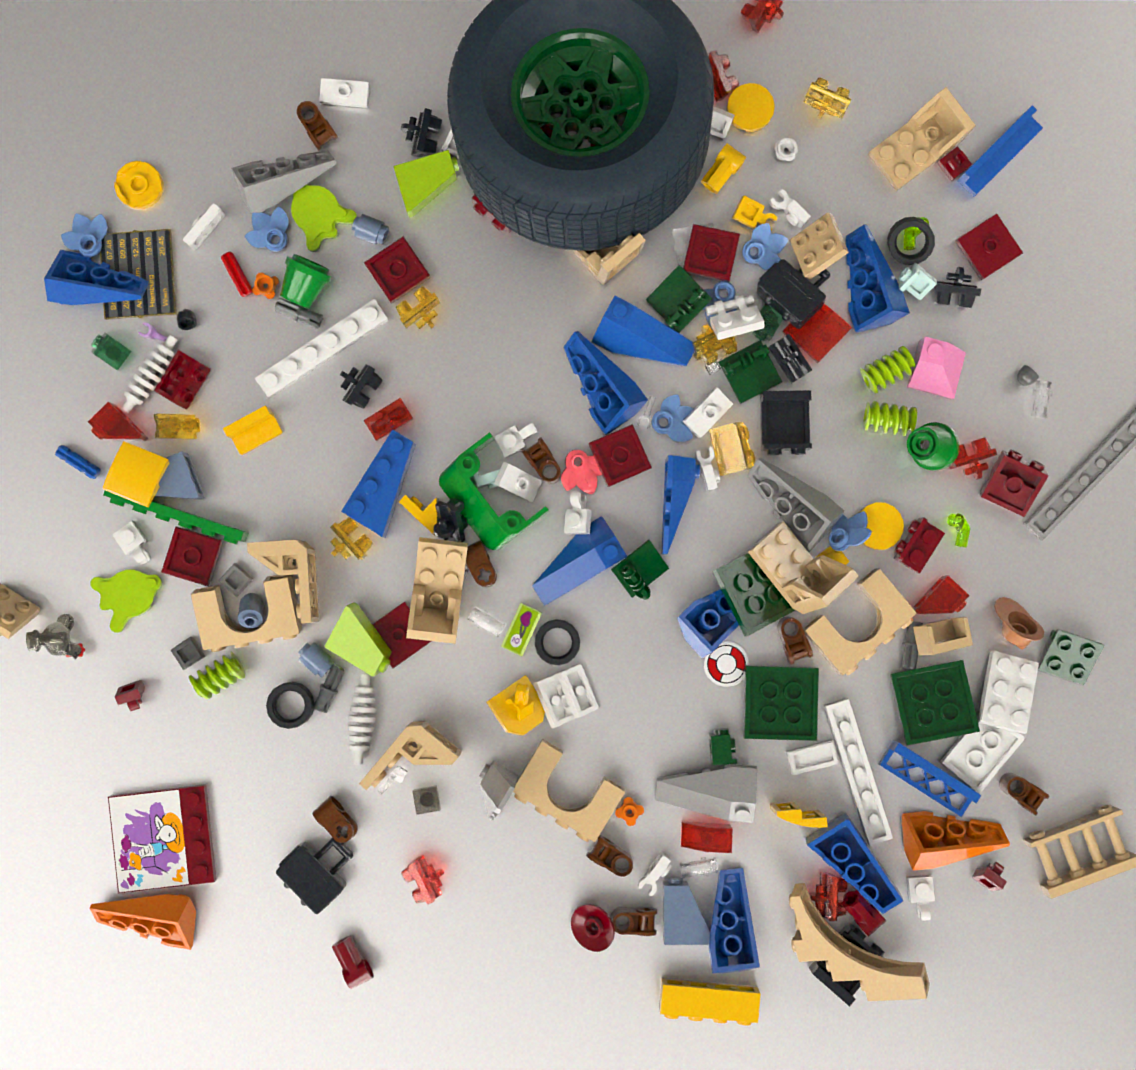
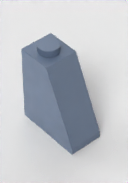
(180, 479)
(681, 915)

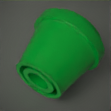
(303, 280)
(942, 448)

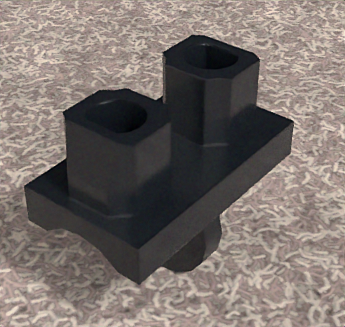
(425, 123)
(966, 292)
(790, 358)
(354, 394)
(450, 522)

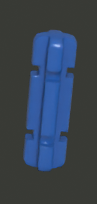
(77, 462)

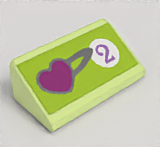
(521, 629)

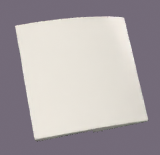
(566, 696)

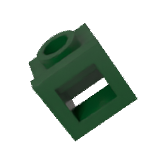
(722, 747)

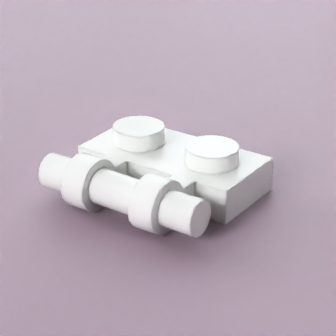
(735, 322)

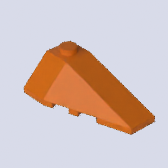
(941, 841)
(160, 916)

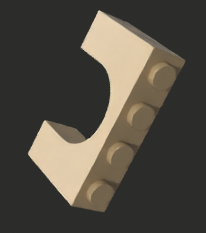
(892, 613)
(220, 631)
(587, 819)

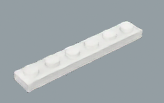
(321, 348)
(858, 772)

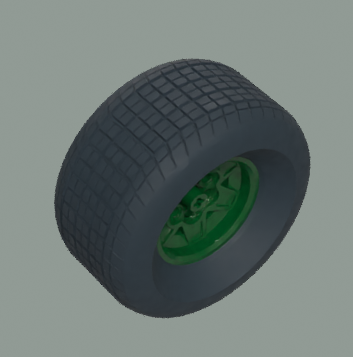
(547, 184)

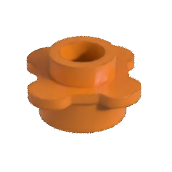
(262, 279)
(626, 805)

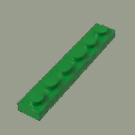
(185, 519)

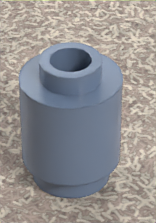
(370, 229)
(250, 610)
(315, 659)

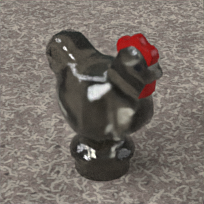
(56, 639)

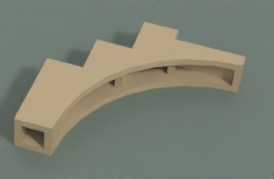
(878, 976)

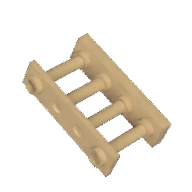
(1079, 876)

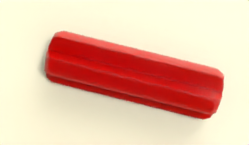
(236, 274)

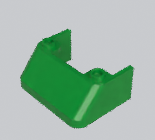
(488, 526)

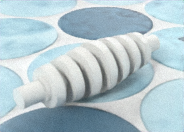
(148, 374)
(361, 718)

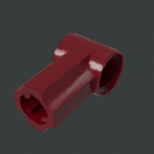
(865, 914)
(354, 967)

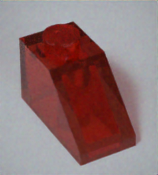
(115, 425)
(942, 597)
(707, 837)

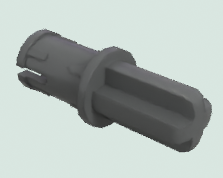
(298, 313)
(910, 651)
(328, 689)

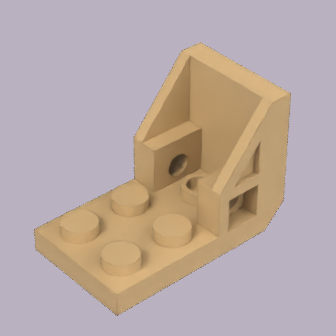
(923, 140)
(609, 261)
(280, 557)
(801, 580)
(437, 590)
(431, 750)

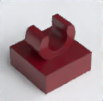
(954, 163)
(130, 694)
(990, 877)

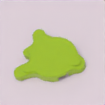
(318, 213)
(127, 594)

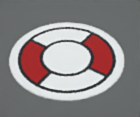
(726, 664)

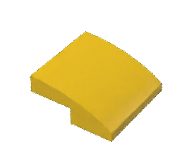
(135, 474)
(793, 814)

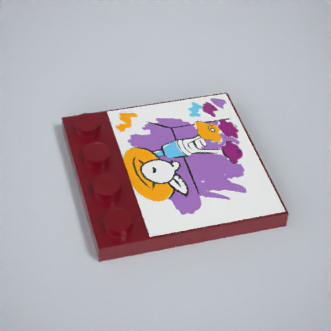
(162, 838)

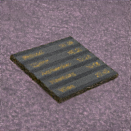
(148, 257)

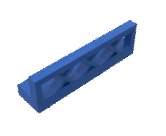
(1001, 153)
(937, 773)

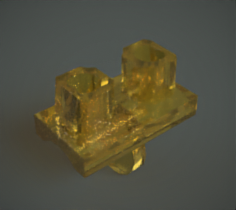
(827, 100)
(427, 303)
(708, 344)
(176, 426)
(357, 547)

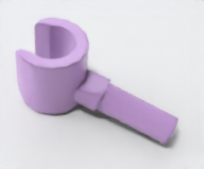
(153, 333)

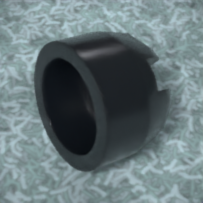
(182, 317)

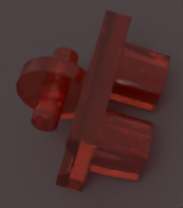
(763, 12)
(722, 84)
(388, 418)
(982, 451)
(426, 879)
(827, 896)

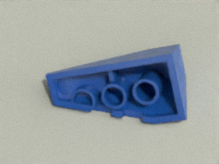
(79, 281)
(873, 287)
(637, 334)
(609, 390)
(678, 484)
(580, 561)
(707, 623)
(732, 933)

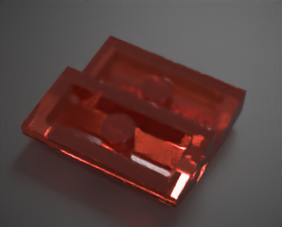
(819, 333)

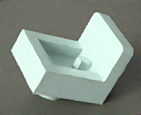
(916, 281)
(485, 480)

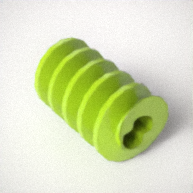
(887, 368)
(890, 417)
(218, 677)

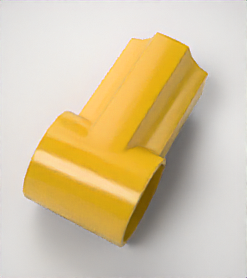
(726, 164)

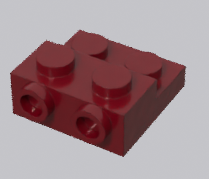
(1014, 482)

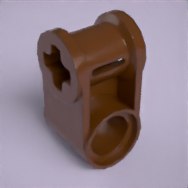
(317, 127)
(539, 458)
(477, 561)
(794, 641)
(1025, 794)
(333, 818)
(609, 856)
(636, 921)

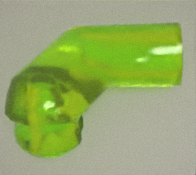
(910, 235)
(962, 527)

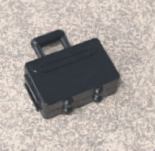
(792, 293)
(312, 876)

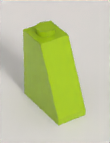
(425, 179)
(359, 642)

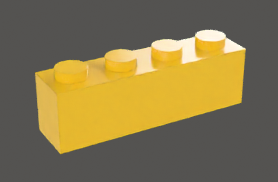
(709, 1001)

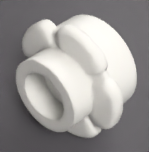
(792, 149)

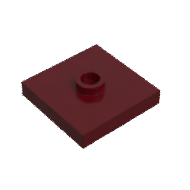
(989, 247)
(711, 252)
(397, 269)
(620, 455)
(192, 556)
(394, 632)

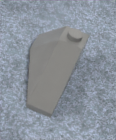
(269, 184)
(799, 505)
(496, 787)
(717, 793)

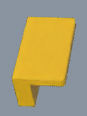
(253, 430)

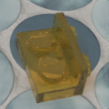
(732, 448)

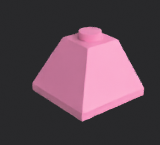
(936, 367)

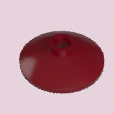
(587, 933)

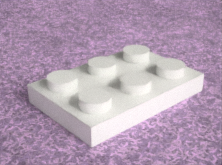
(1008, 692)
(981, 754)

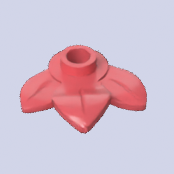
(583, 475)

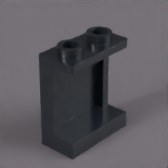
(785, 422)
(845, 989)

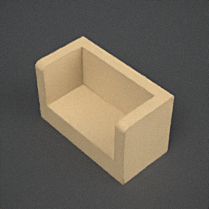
(943, 636)

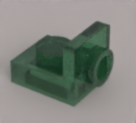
(772, 321)
(110, 350)

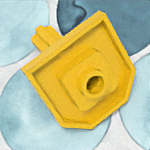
(518, 707)

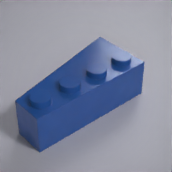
(379, 489)

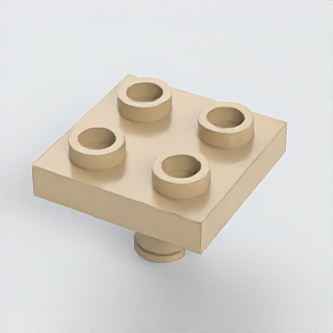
(819, 246)
(14, 612)

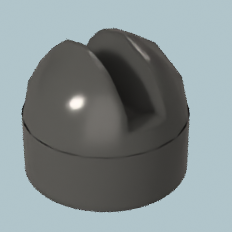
(1027, 376)

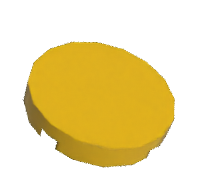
(751, 106)
(138, 185)
(885, 525)

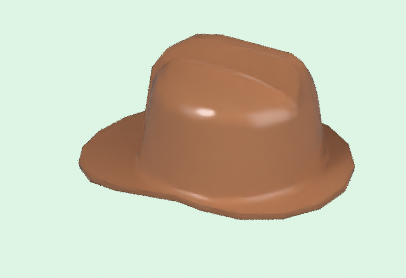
(1017, 623)

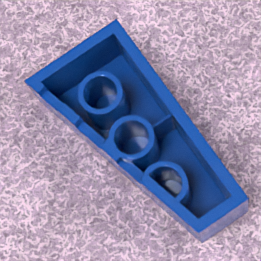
(853, 859)

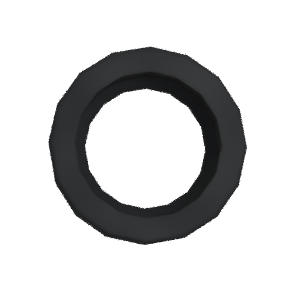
(925, 251)
(555, 660)
(272, 699)

